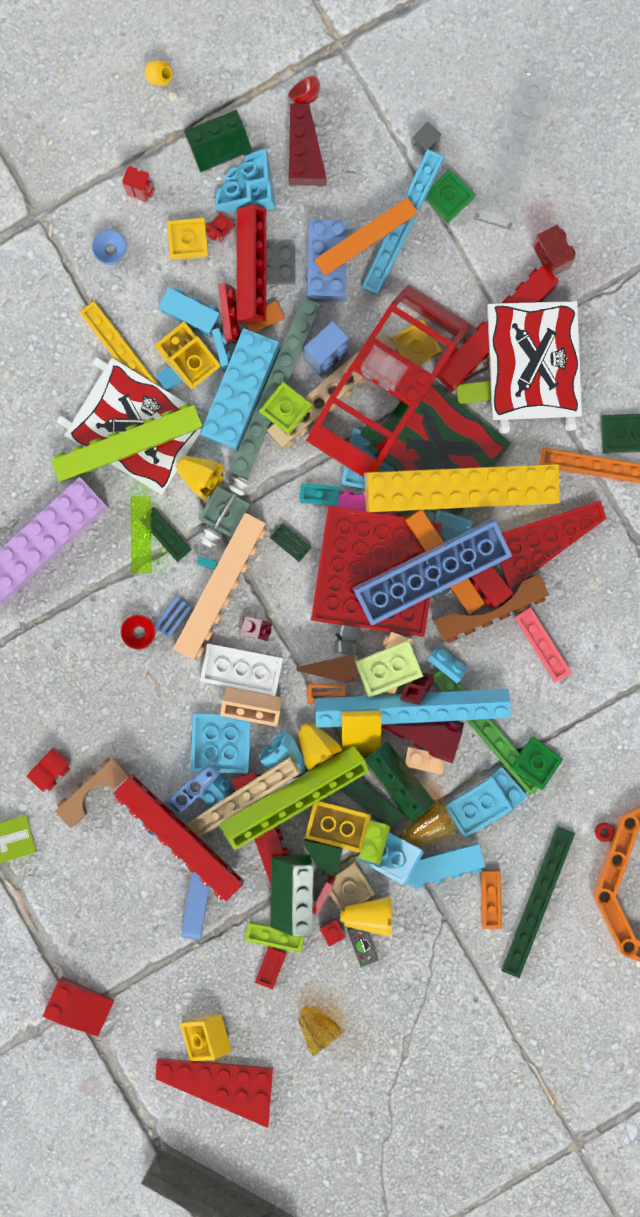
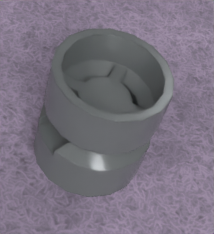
(346, 639)

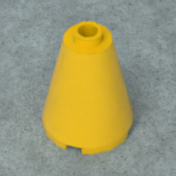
(370, 916)

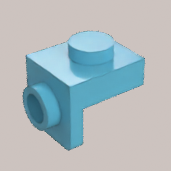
(216, 792)

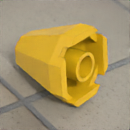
(200, 475)
(317, 745)

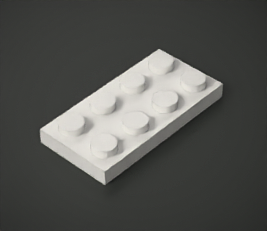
(241, 669)

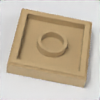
(350, 887)

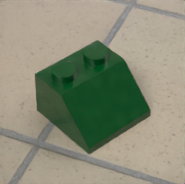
(324, 855)

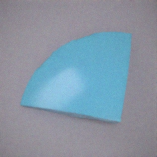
(247, 185)

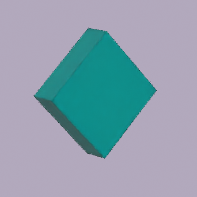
(207, 563)

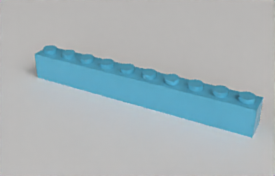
(433, 708)

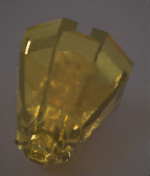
(318, 1029)

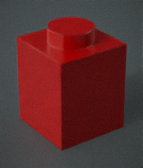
(332, 931)

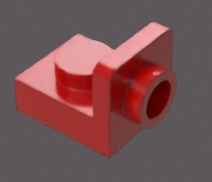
(219, 228)

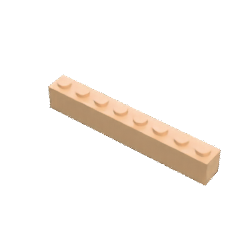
(220, 586)

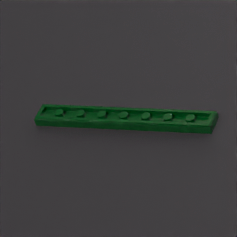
(537, 902)

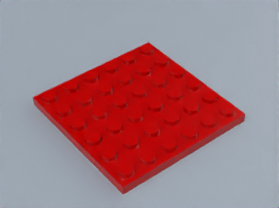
(355, 550)

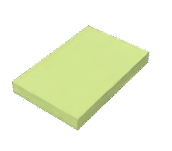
(389, 668)

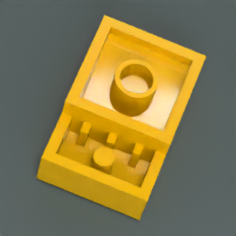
(181, 344)

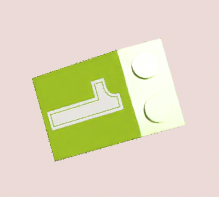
(16, 839)

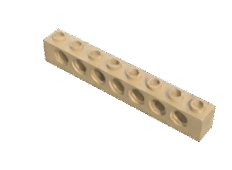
(321, 393)

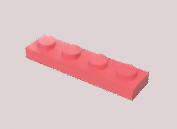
(542, 645)

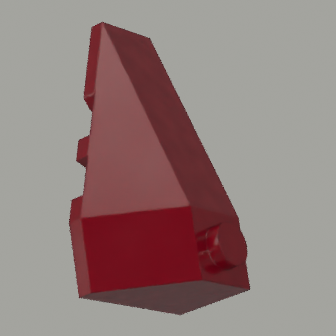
(438, 737)

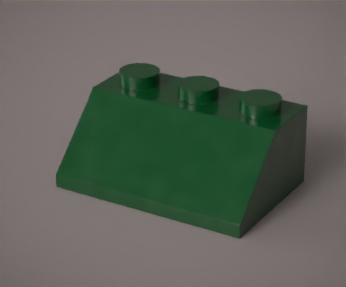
(218, 141)

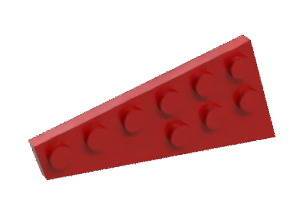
(545, 539)
(232, 1087)

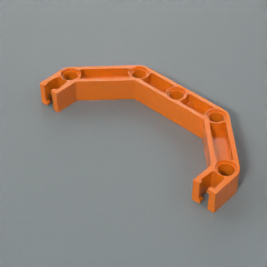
(610, 880)

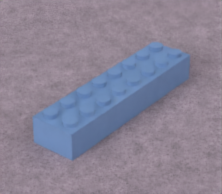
(432, 572)

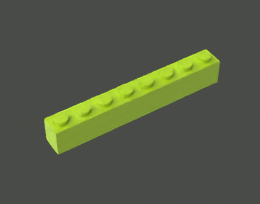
(127, 443)
(294, 797)

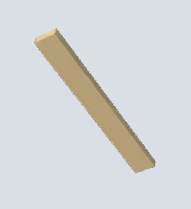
(244, 797)

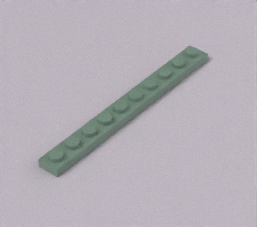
(280, 373)

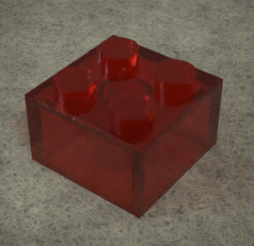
(554, 250)

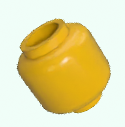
(158, 72)

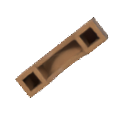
(74, 808)

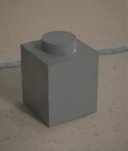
(425, 139)

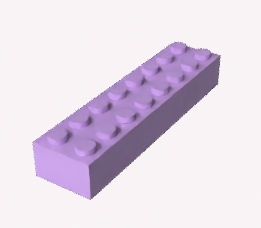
(47, 536)

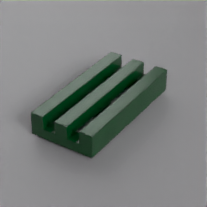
(278, 532)

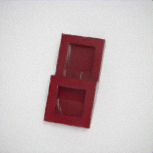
(417, 689)

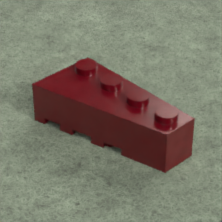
(305, 157)

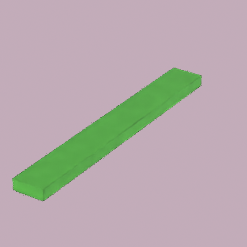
(488, 732)

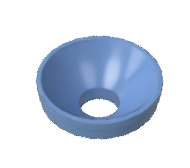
(105, 239)

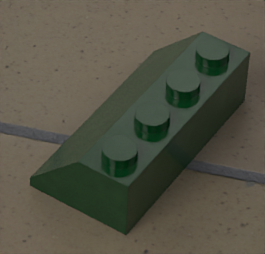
(398, 781)
(292, 894)

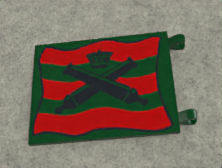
(439, 437)

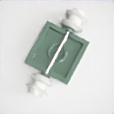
(224, 511)

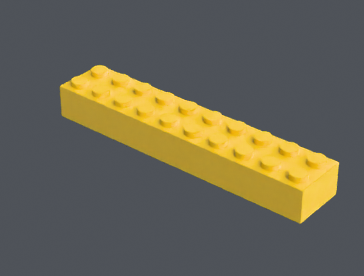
(461, 487)

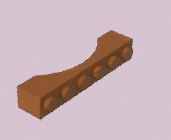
(527, 592)

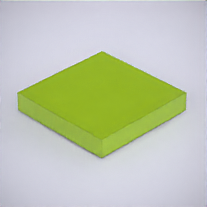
(286, 408)

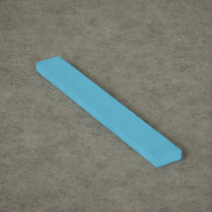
(395, 240)

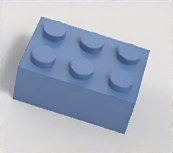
(326, 349)

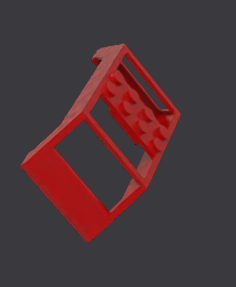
(409, 390)

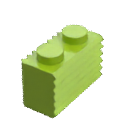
(374, 842)

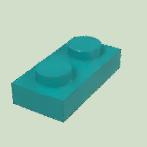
(319, 494)

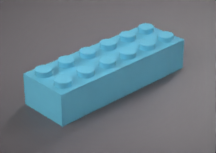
(240, 389)

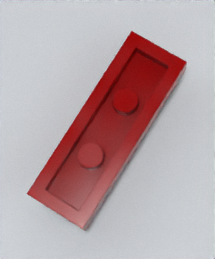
(228, 310)

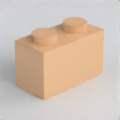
(422, 760)

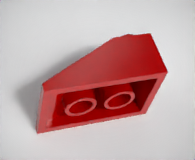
(78, 1007)

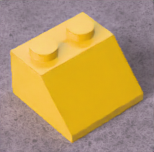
(206, 1038)

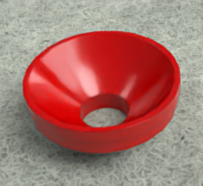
(305, 90)
(130, 625)

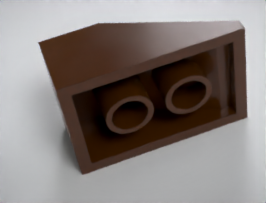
(336, 669)

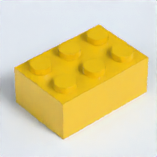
(337, 825)

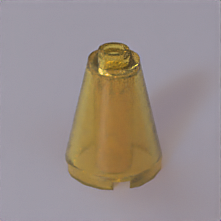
(430, 826)

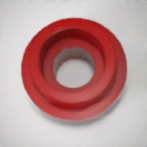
(610, 832)

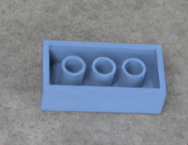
(322, 237)

